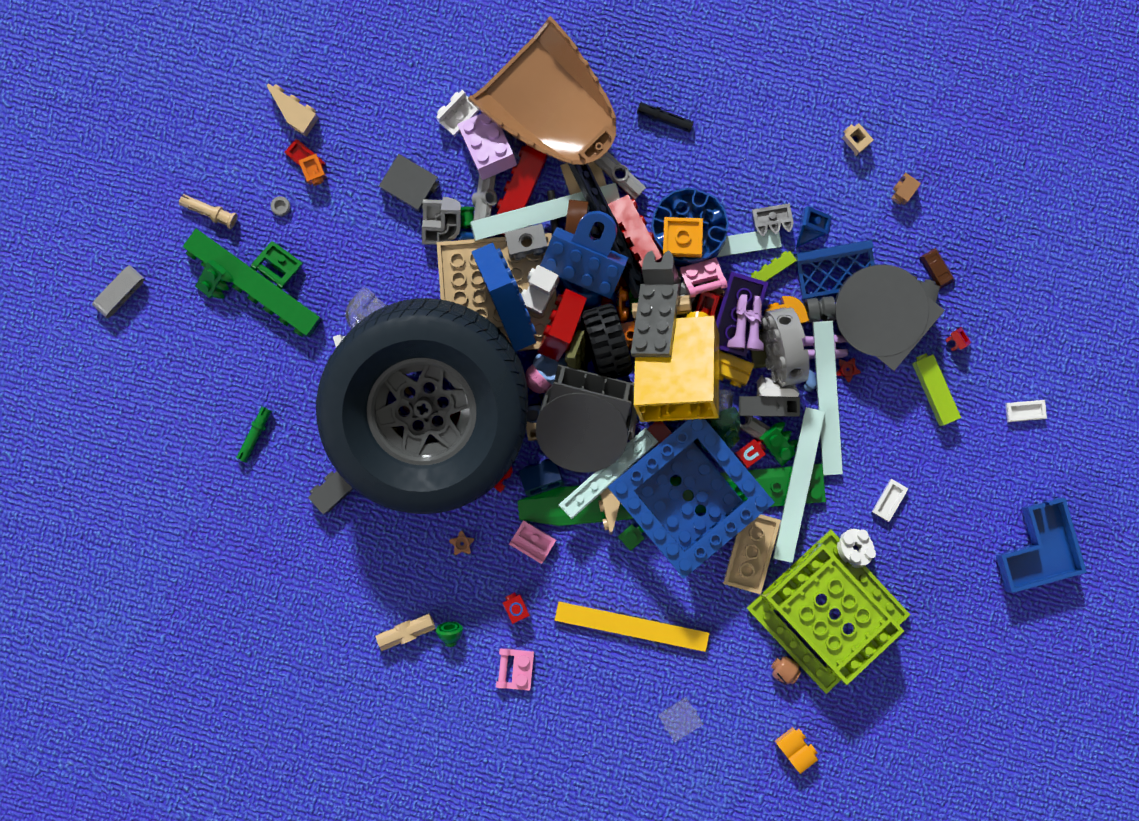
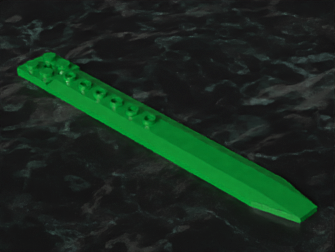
(775, 481)

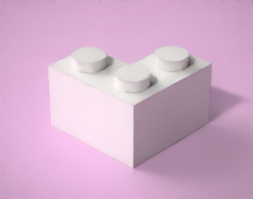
(540, 290)

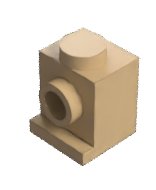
(858, 131)

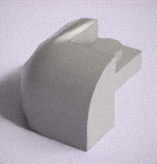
(440, 220)

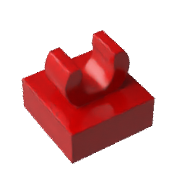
(960, 339)

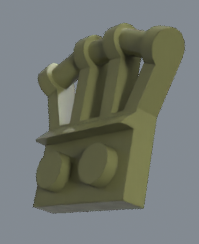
(578, 355)

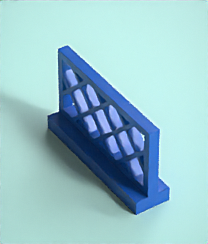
(828, 254)

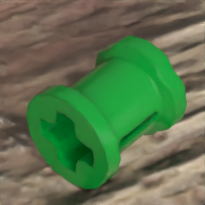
(466, 217)

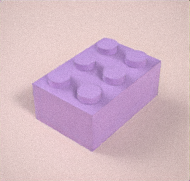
(487, 146)

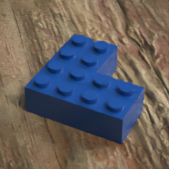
(505, 296)
(1053, 550)

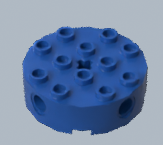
(693, 204)

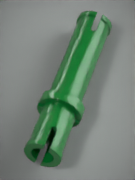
(254, 434)

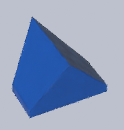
(812, 225)

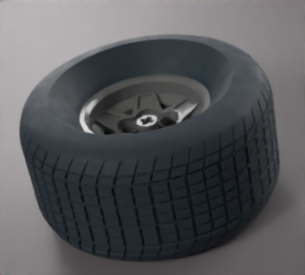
(405, 468)

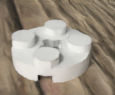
(862, 541)

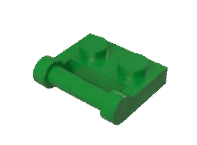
(279, 259)

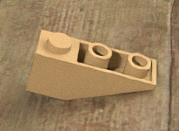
(297, 116)
(610, 506)

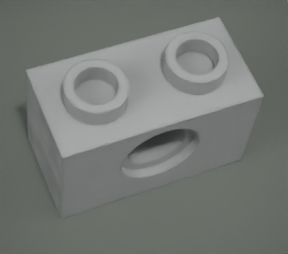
(534, 233)

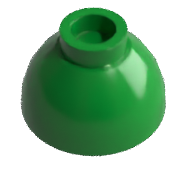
(449, 633)

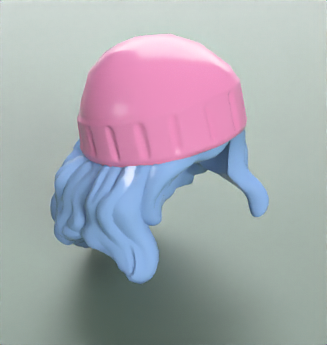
(542, 373)

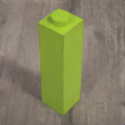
(936, 389)

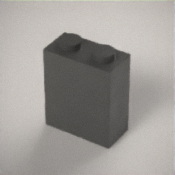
(409, 183)

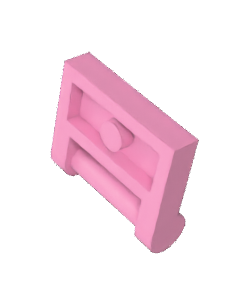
(700, 273)
(521, 669)

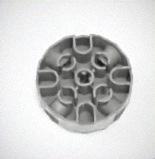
(784, 347)

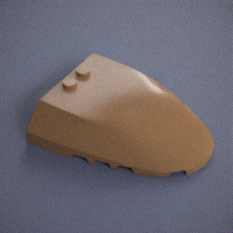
(551, 99)

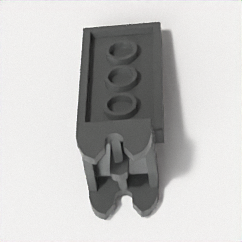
(656, 307)

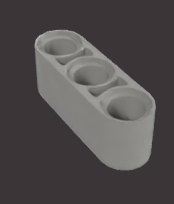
(118, 291)

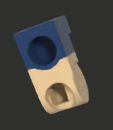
(533, 412)

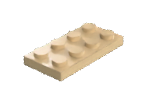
(752, 554)

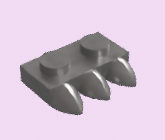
(773, 218)

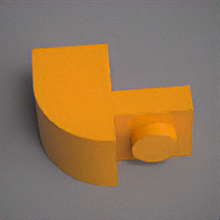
(796, 304)

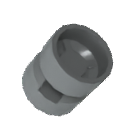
(820, 309)

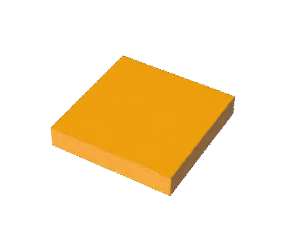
(683, 236)

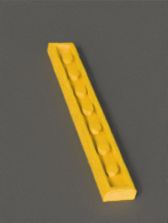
(632, 626)

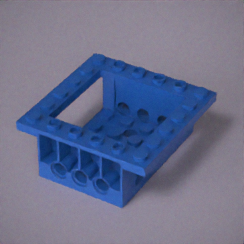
(671, 520)

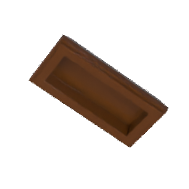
(937, 268)

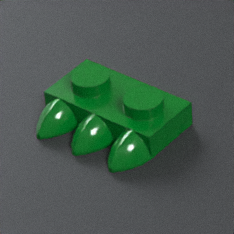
(213, 280)
(777, 443)

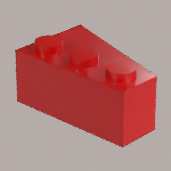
(562, 324)

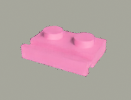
(532, 541)

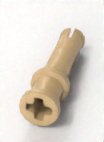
(216, 214)

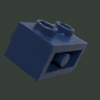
(541, 477)

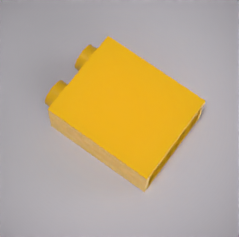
(685, 382)

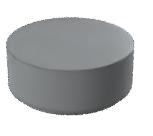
(280, 206)

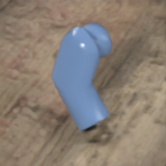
(811, 382)

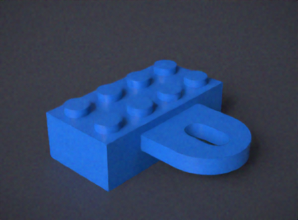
(584, 258)

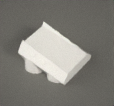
(767, 388)

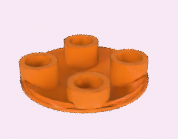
(621, 309)

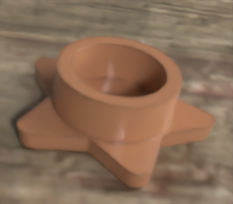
(456, 543)

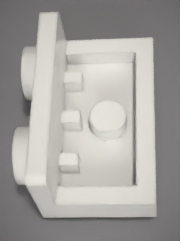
(456, 112)

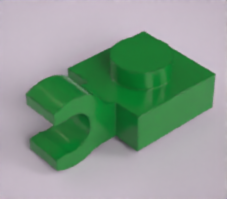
(631, 536)

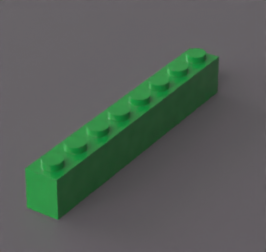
(254, 284)

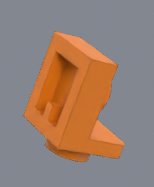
(312, 170)

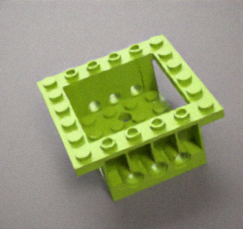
(852, 591)

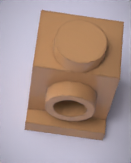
(905, 189)

